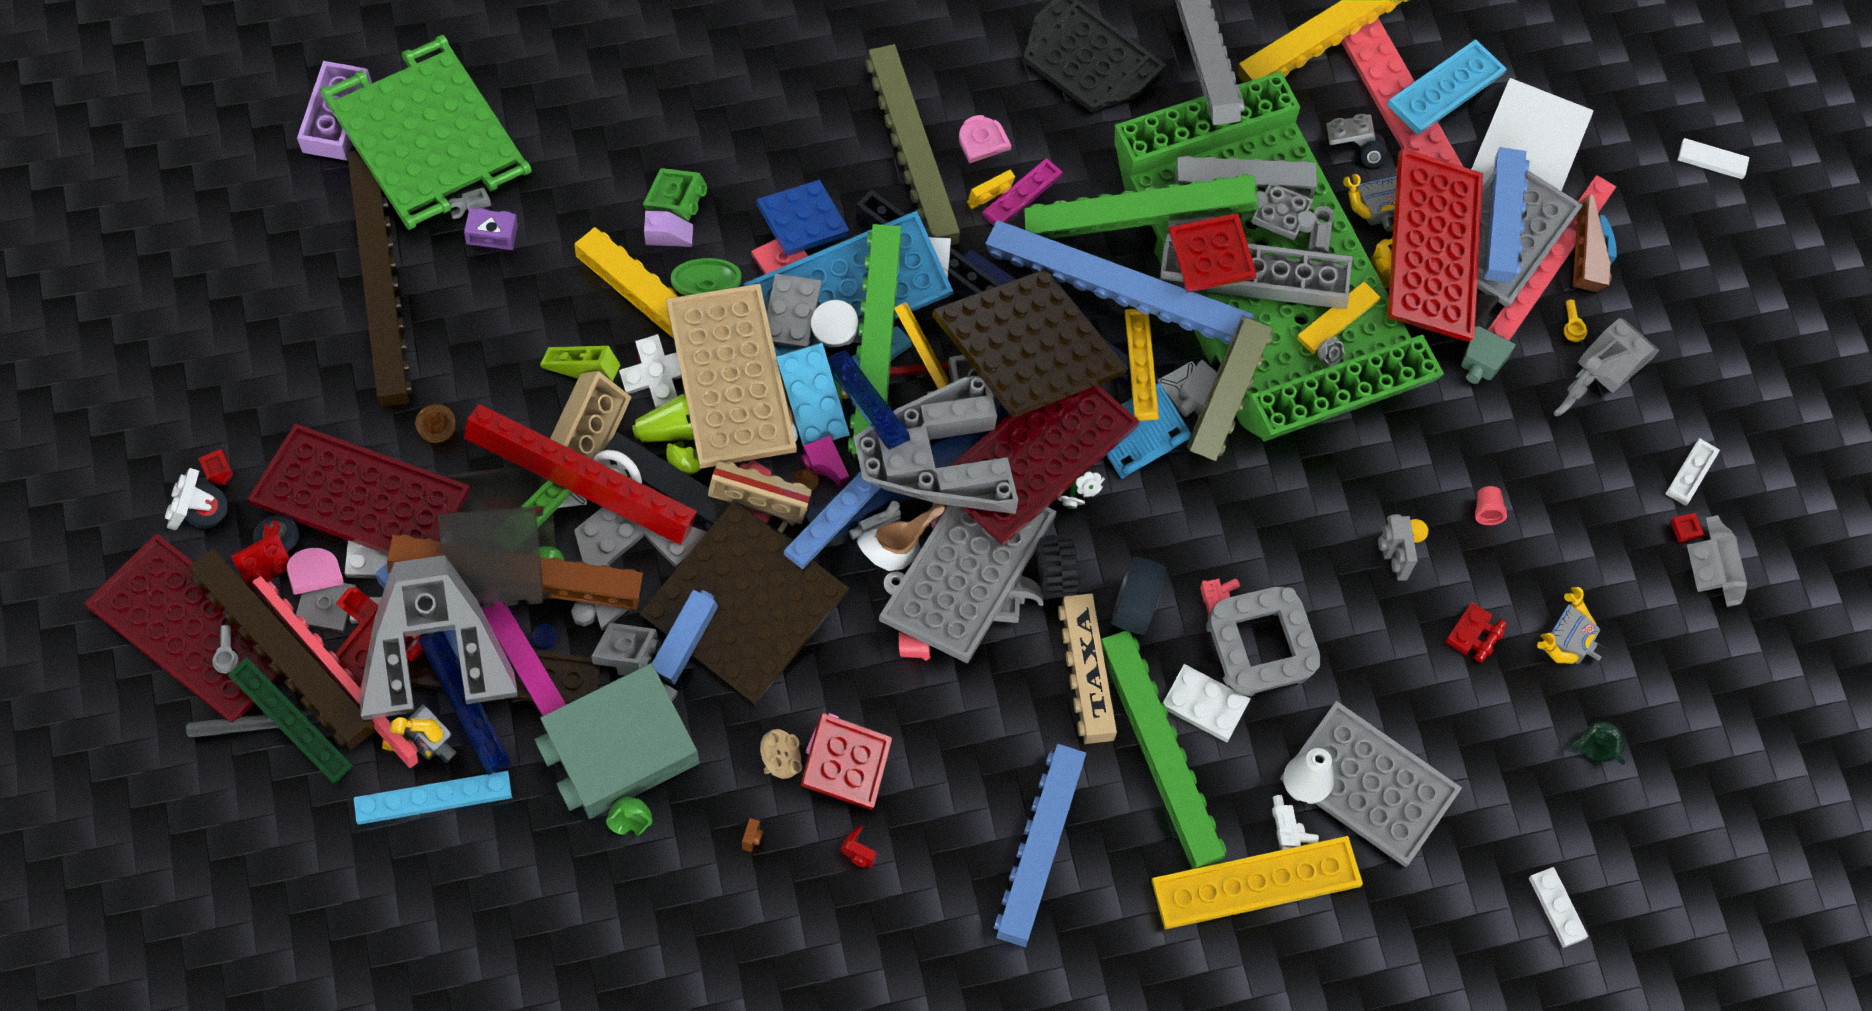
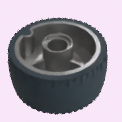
(1138, 595)

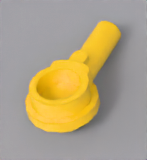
(1575, 329)

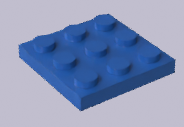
(802, 217)

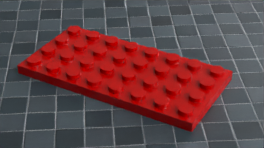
(1435, 245)

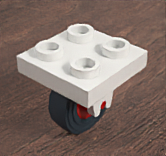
(200, 504)

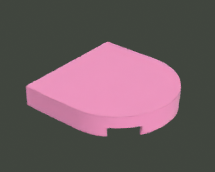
(982, 138)
(313, 570)

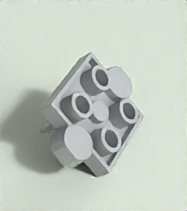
(1284, 212)

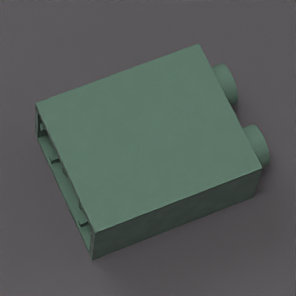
(616, 742)

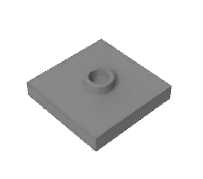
(320, 610)

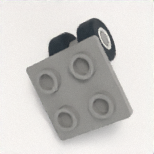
(1360, 130)

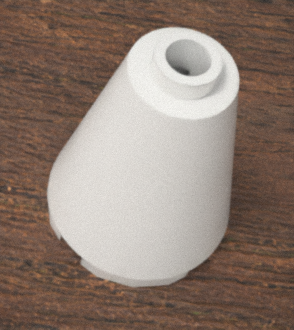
(1310, 776)

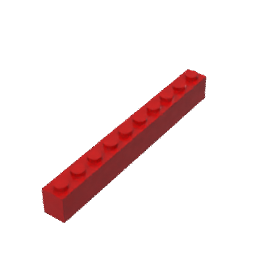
(579, 474)

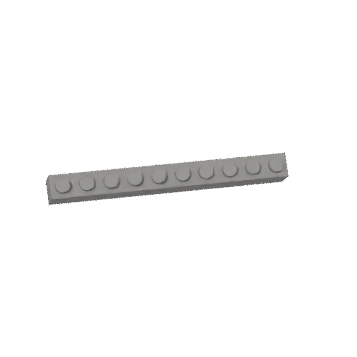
(1211, 61)

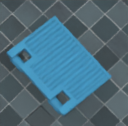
(1151, 436)

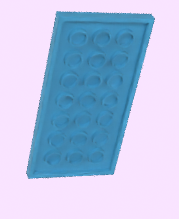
(843, 270)

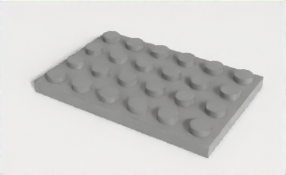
(1545, 220)
(1380, 785)

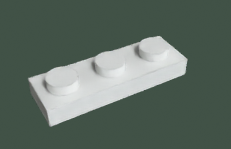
(1558, 907)

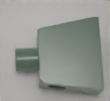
(1485, 355)

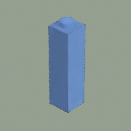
(684, 635)

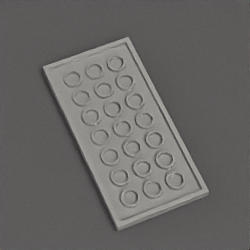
(960, 582)

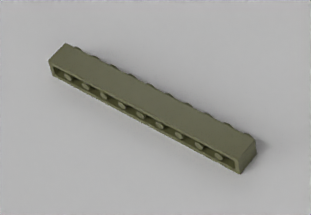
(912, 143)

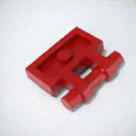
(1470, 627)

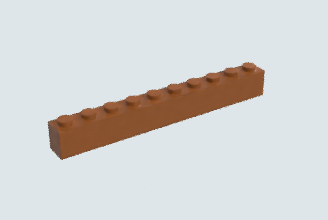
(562, 578)

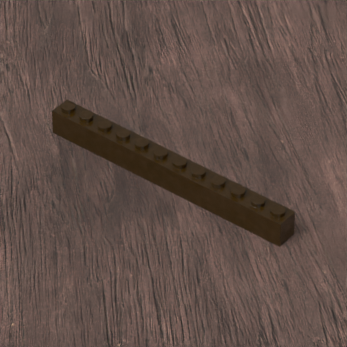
(379, 285)

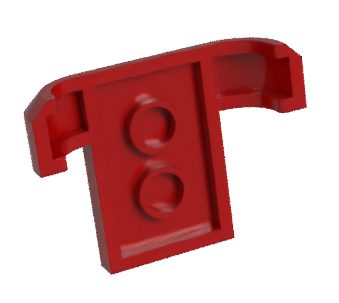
(355, 649)

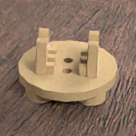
(781, 754)

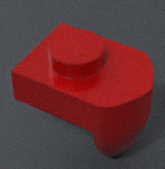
(216, 468)
(859, 853)

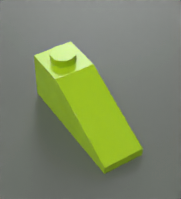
(581, 359)

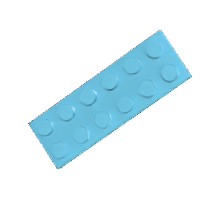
(1446, 87)

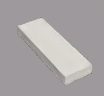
(1713, 158)
(1692, 472)

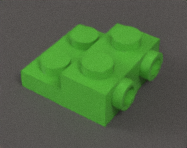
(676, 192)

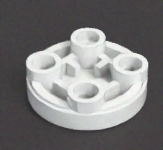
(835, 323)

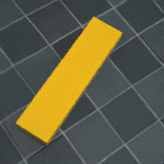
(1338, 319)
(922, 345)

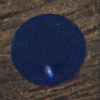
(544, 636)

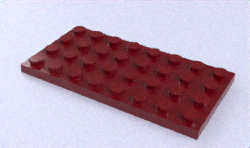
(1049, 453)
(354, 491)
(175, 624)

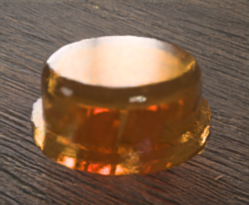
(435, 424)

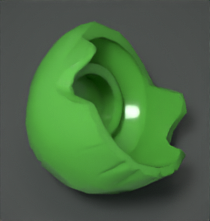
(628, 815)

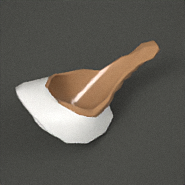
(897, 543)

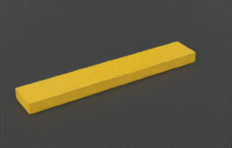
(1141, 365)

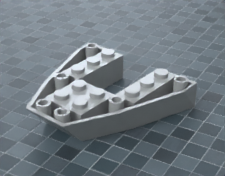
(910, 468)
(426, 599)

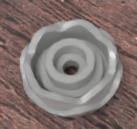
(1331, 351)

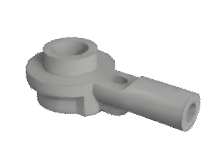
(225, 659)

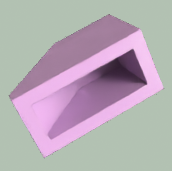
(667, 229)

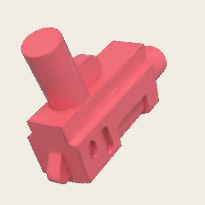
(1214, 592)

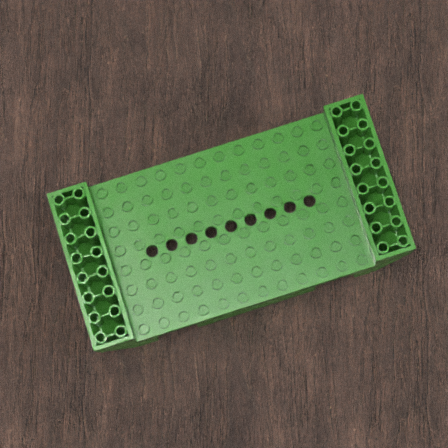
(1291, 383)

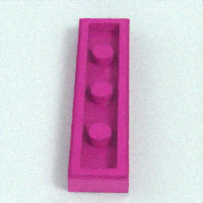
(1023, 192)

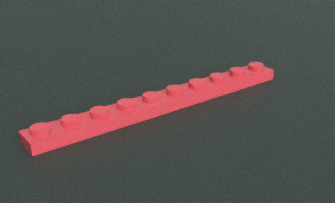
(1511, 318)
(329, 662)

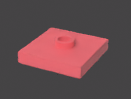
(771, 257)

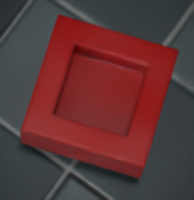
(1687, 527)

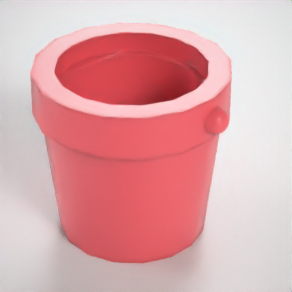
(1490, 506)
(913, 647)

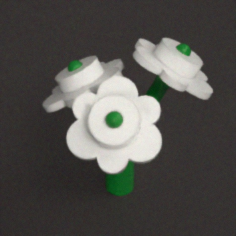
(1088, 485)

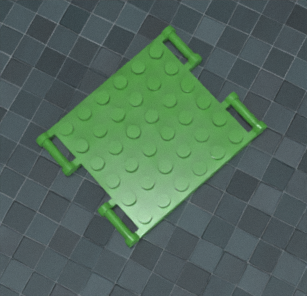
(425, 132)

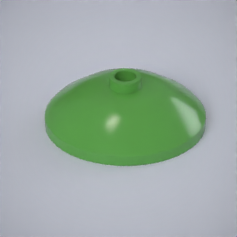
(705, 276)

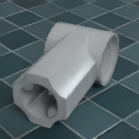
(1320, 235)

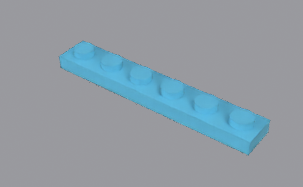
(432, 797)

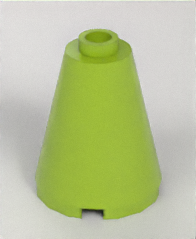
(665, 422)

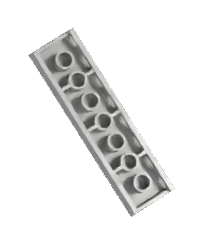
(1280, 276)

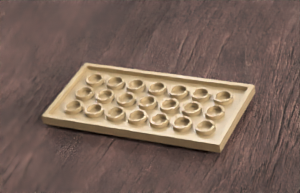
(730, 376)

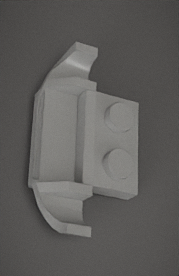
(1719, 563)
(1022, 589)

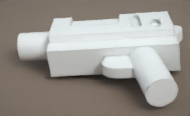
(1288, 832)

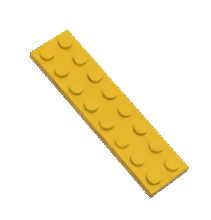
(1256, 882)

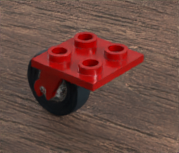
(269, 553)

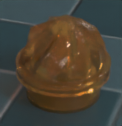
(807, 477)

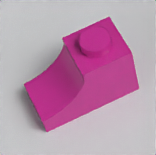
(825, 460)

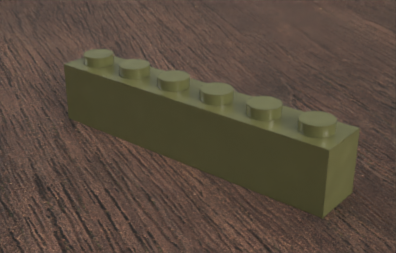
(1229, 387)

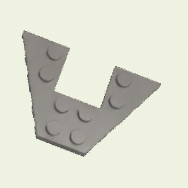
(609, 535)

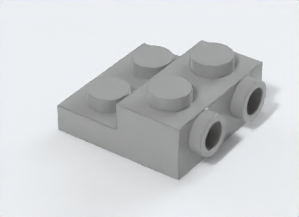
(1399, 545)
(626, 648)

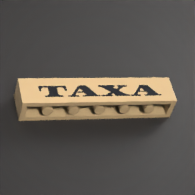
(1088, 669)

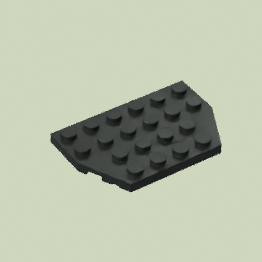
(1088, 56)

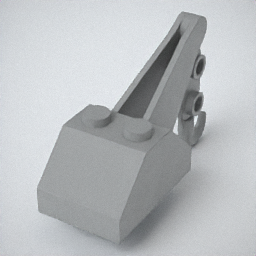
(1611, 360)

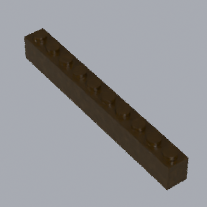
(282, 650)

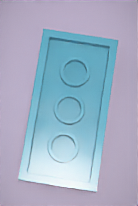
(812, 394)

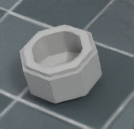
(583, 613)

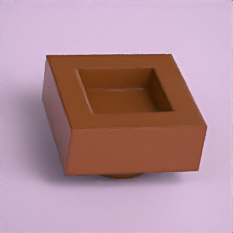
(752, 835)

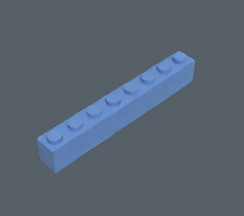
(1041, 845)

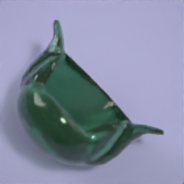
(1602, 734)

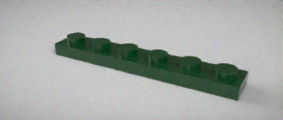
(290, 720)

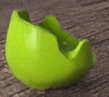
(683, 458)

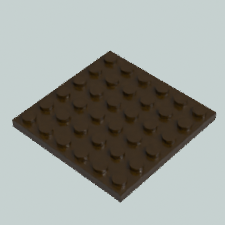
(1029, 342)
(762, 600)

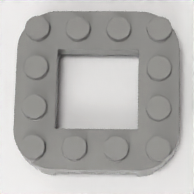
(1231, 651)

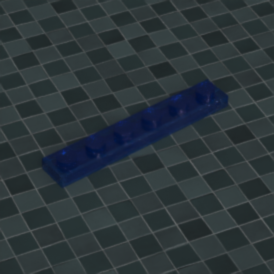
(868, 400)
(470, 715)

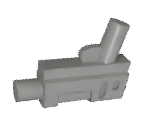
(890, 515)

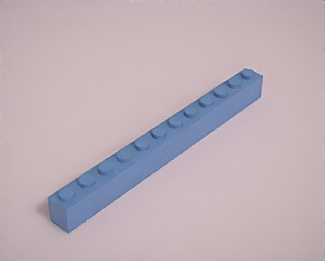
(1115, 282)

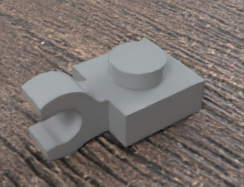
(473, 199)

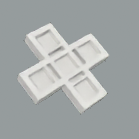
(654, 372)

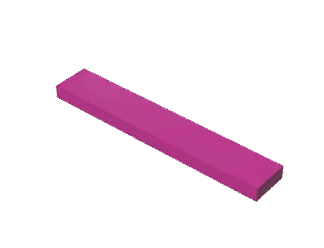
(523, 659)

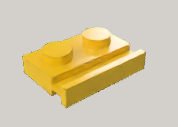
(991, 189)

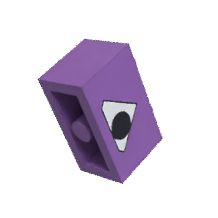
(491, 228)

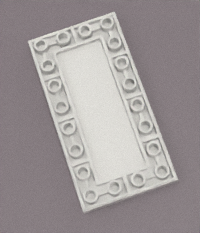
(1537, 124)

